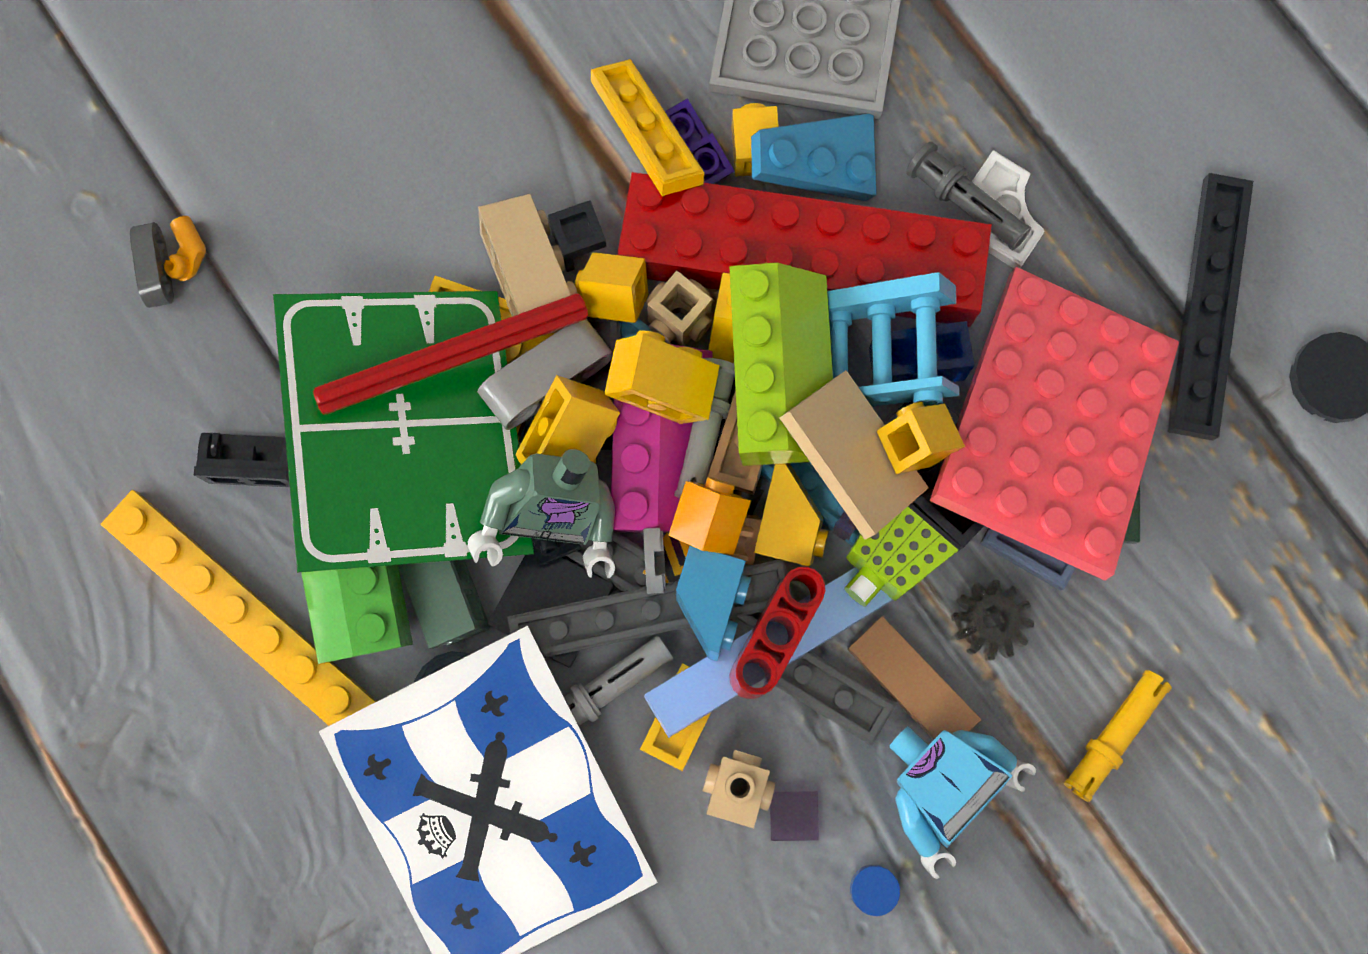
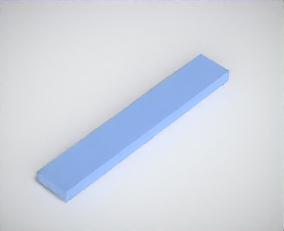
(707, 682)

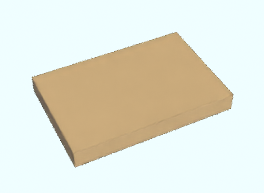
(842, 443)

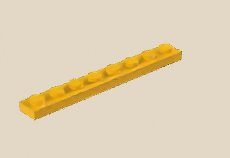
(235, 609)

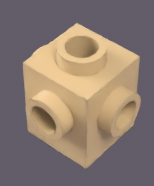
(684, 297)
(741, 808)

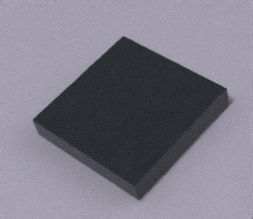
(544, 588)

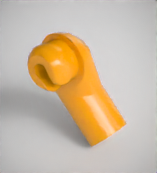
(191, 252)

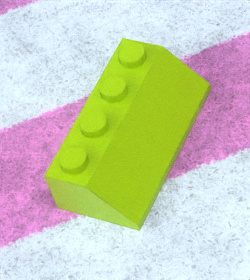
(778, 354)

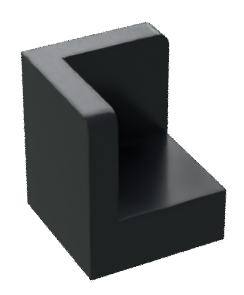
(576, 232)

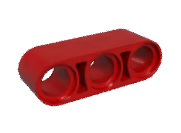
(793, 616)

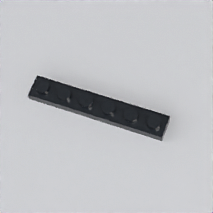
(1210, 307)

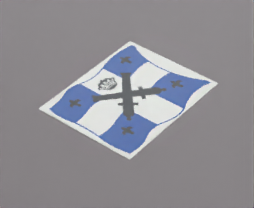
(488, 803)

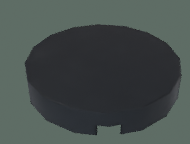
(1332, 377)

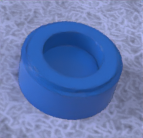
(874, 890)

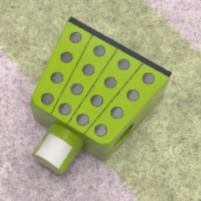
(898, 556)

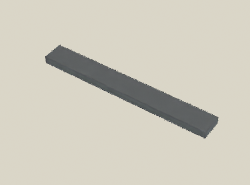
(805, 679)

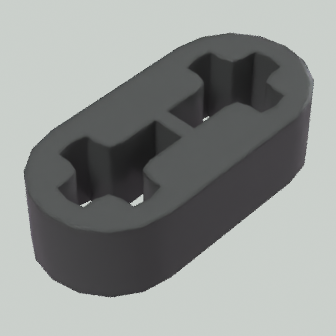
(149, 256)

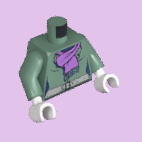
(553, 502)

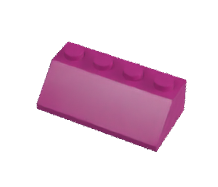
(647, 467)

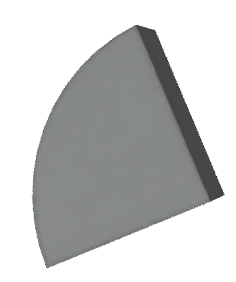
(654, 560)

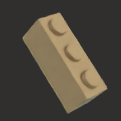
(522, 254)

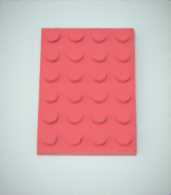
(1058, 424)

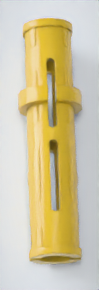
(1106, 751)

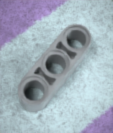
(522, 385)

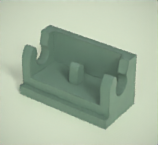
(444, 601)

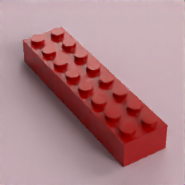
(851, 244)

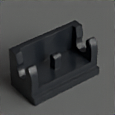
(242, 460)

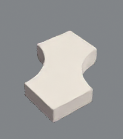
(1006, 184)

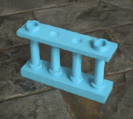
(879, 303)

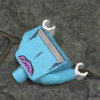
(949, 786)

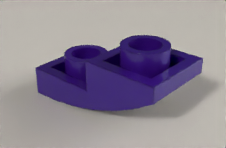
(700, 143)

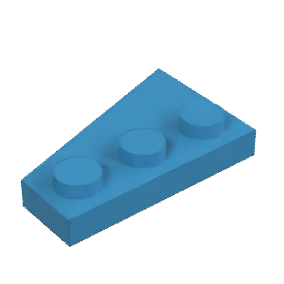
(819, 156)

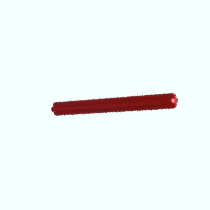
(450, 354)

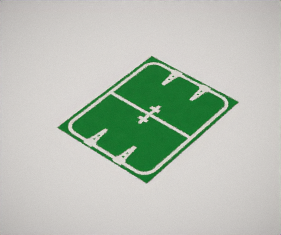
(402, 469)

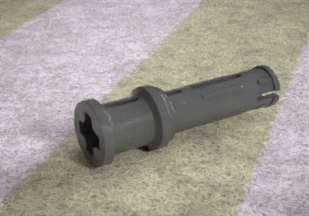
(947, 187)

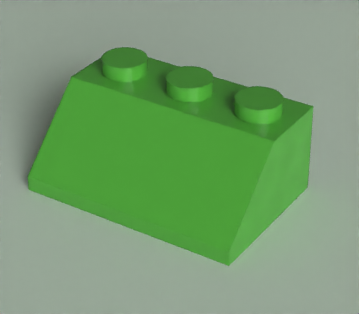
(356, 611)

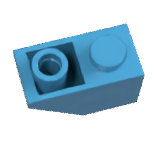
(707, 596)

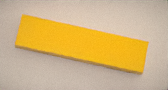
(647, 127)

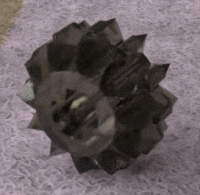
(991, 638)

